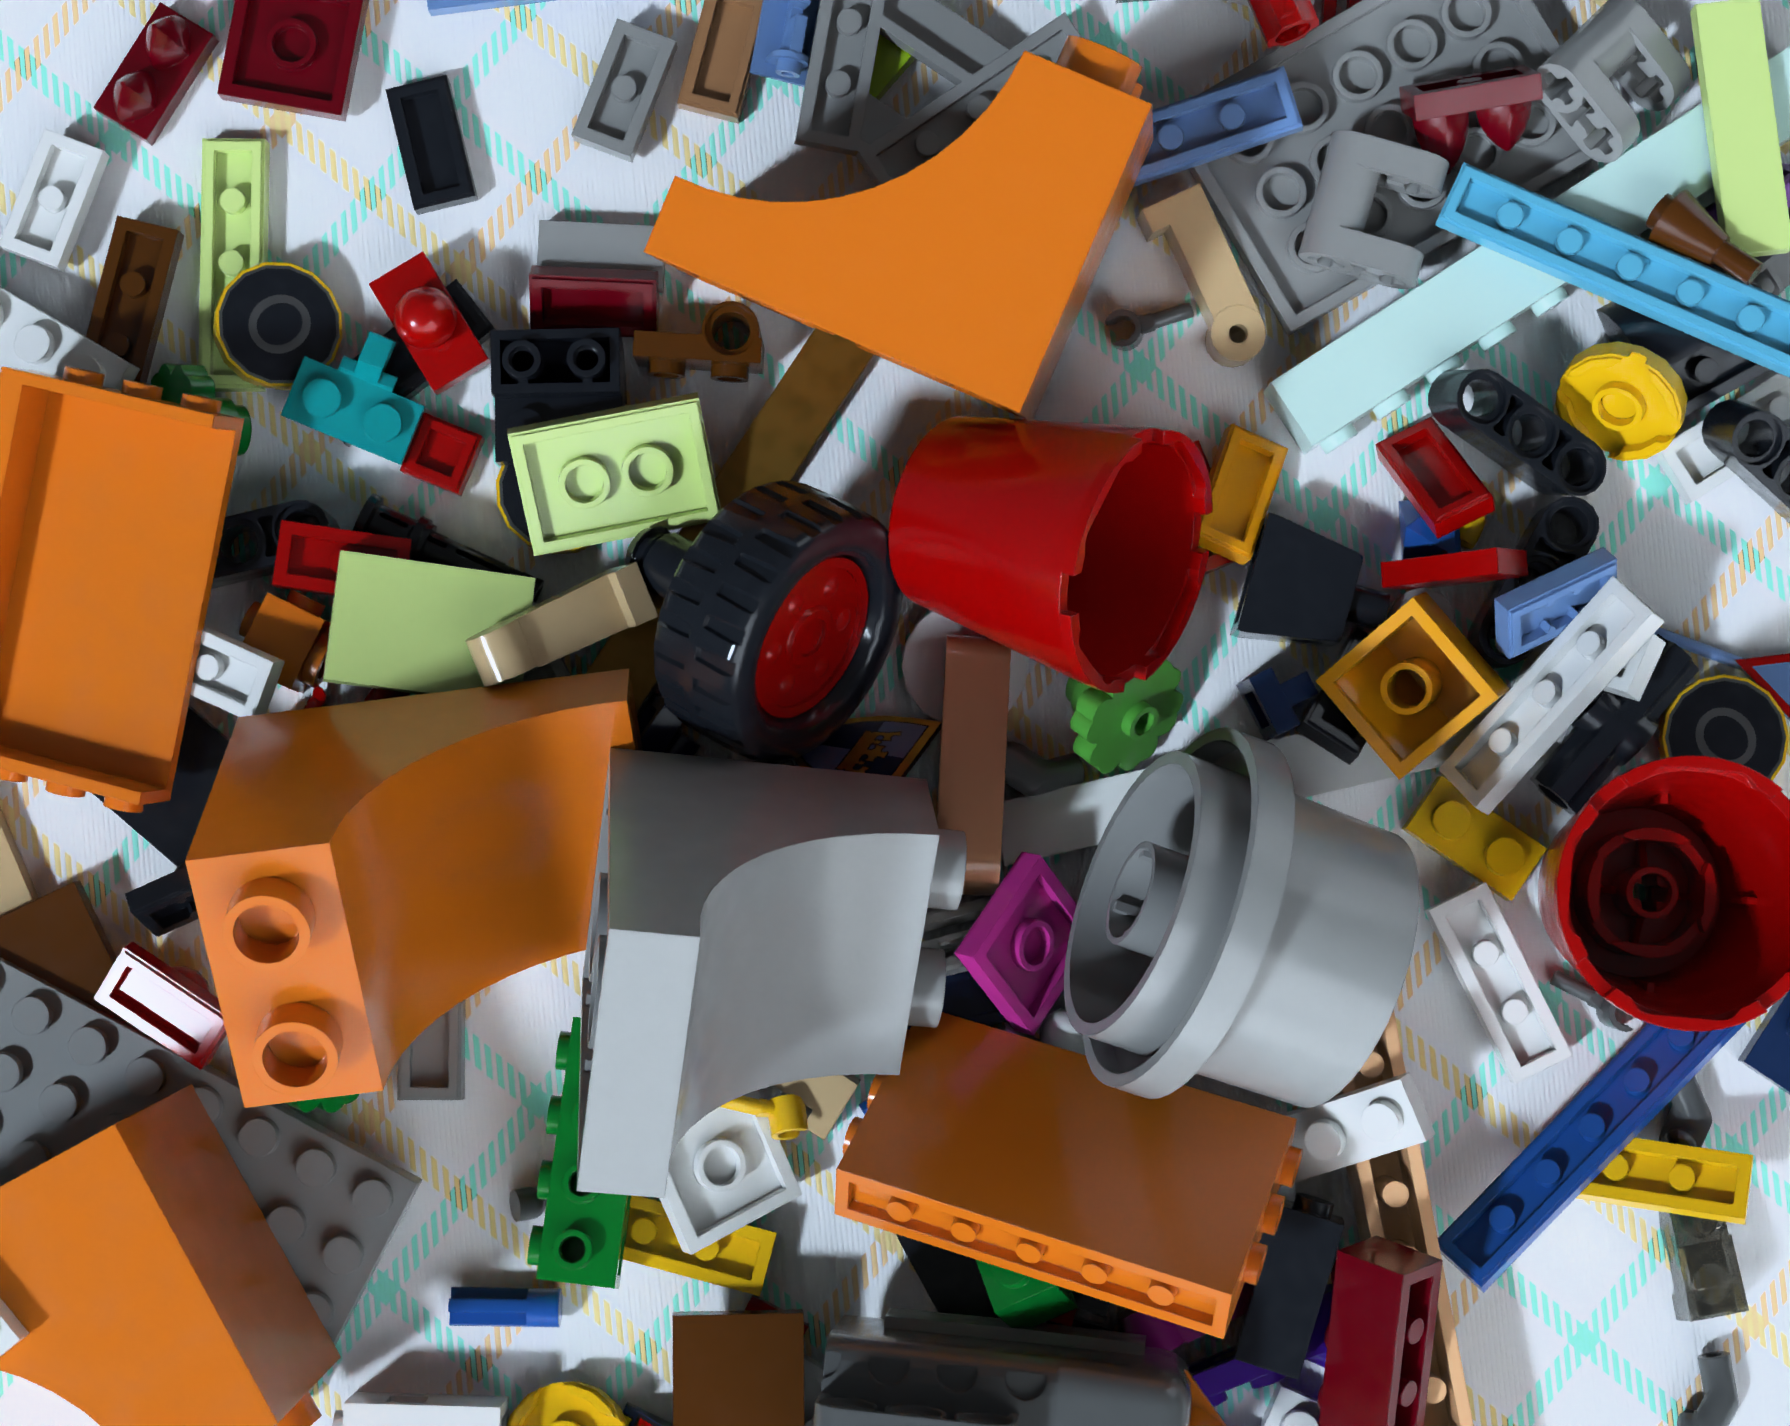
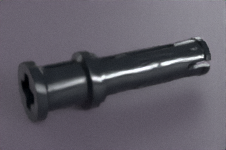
(427, 543)

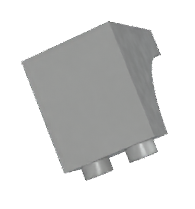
(748, 942)

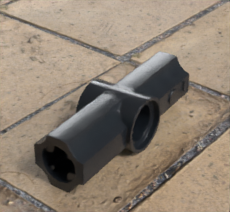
(1611, 733)

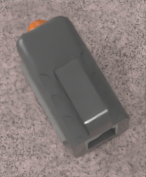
(984, 1373)

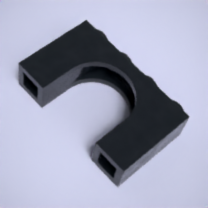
(1288, 1290)

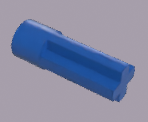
(505, 1307)

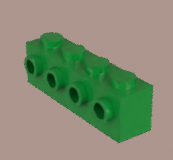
(581, 1230)

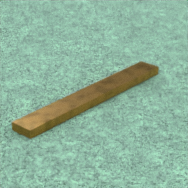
(766, 453)

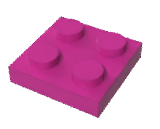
(1021, 943)

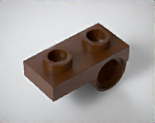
(673, 353)

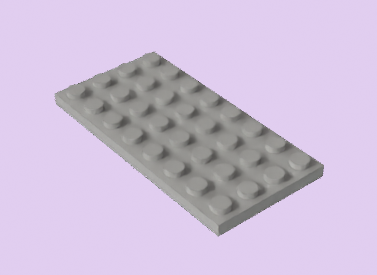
(82, 1070)

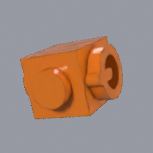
(292, 633)

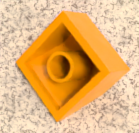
(1412, 684)

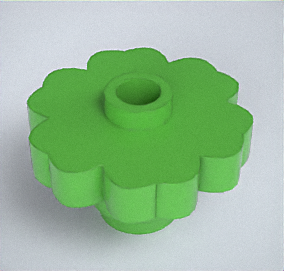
(1127, 724)

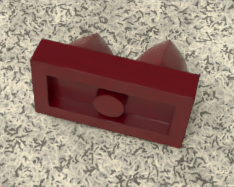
(156, 74)
(1443, 108)

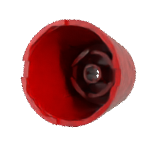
(1056, 539)
(1710, 847)

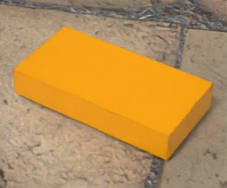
(1242, 490)

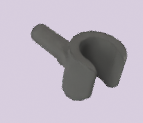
(1147, 322)
(1604, 1010)

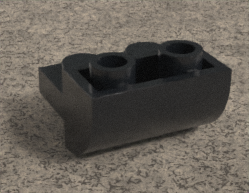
(1704, 368)
(553, 376)

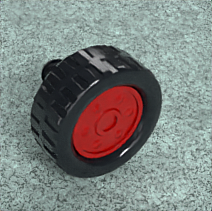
(771, 618)

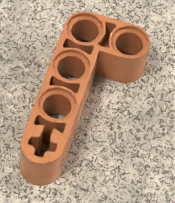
(975, 753)

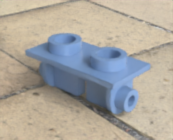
(784, 40)

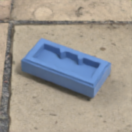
(1549, 603)

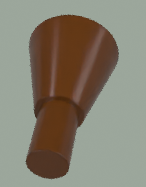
(1690, 230)

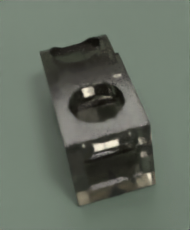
(1702, 1267)

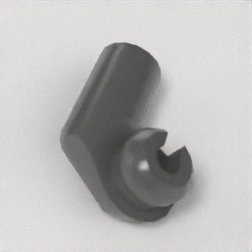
(1035, 775)
(1720, 1393)

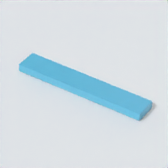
(1619, 267)

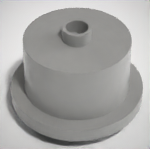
(1237, 931)

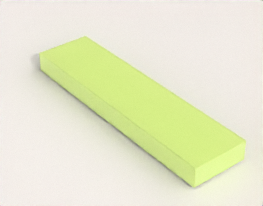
(1741, 125)
(231, 236)

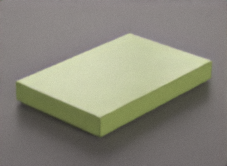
(614, 473)
(409, 622)

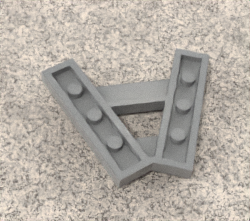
(847, 120)

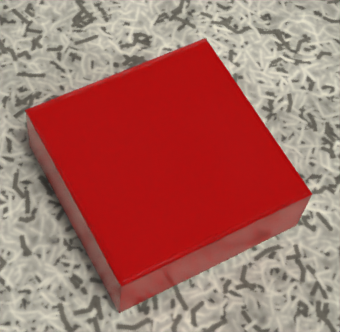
(442, 454)

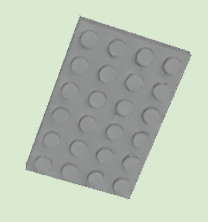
(1350, 80)

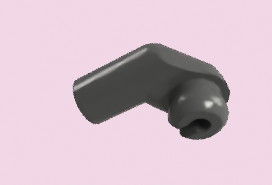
(1688, 1117)

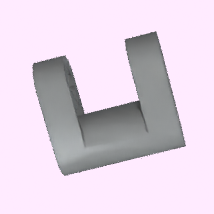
(1582, 71)
(1343, 202)

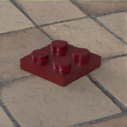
(293, 55)

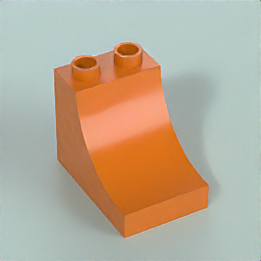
(964, 259)
(393, 865)
(157, 1282)

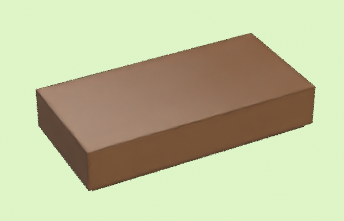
(721, 59)

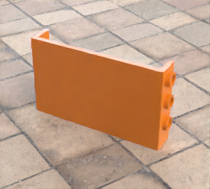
(104, 577)
(1066, 1180)

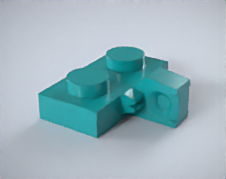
(356, 401)

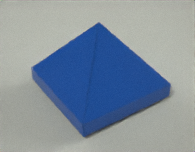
(1417, 537)

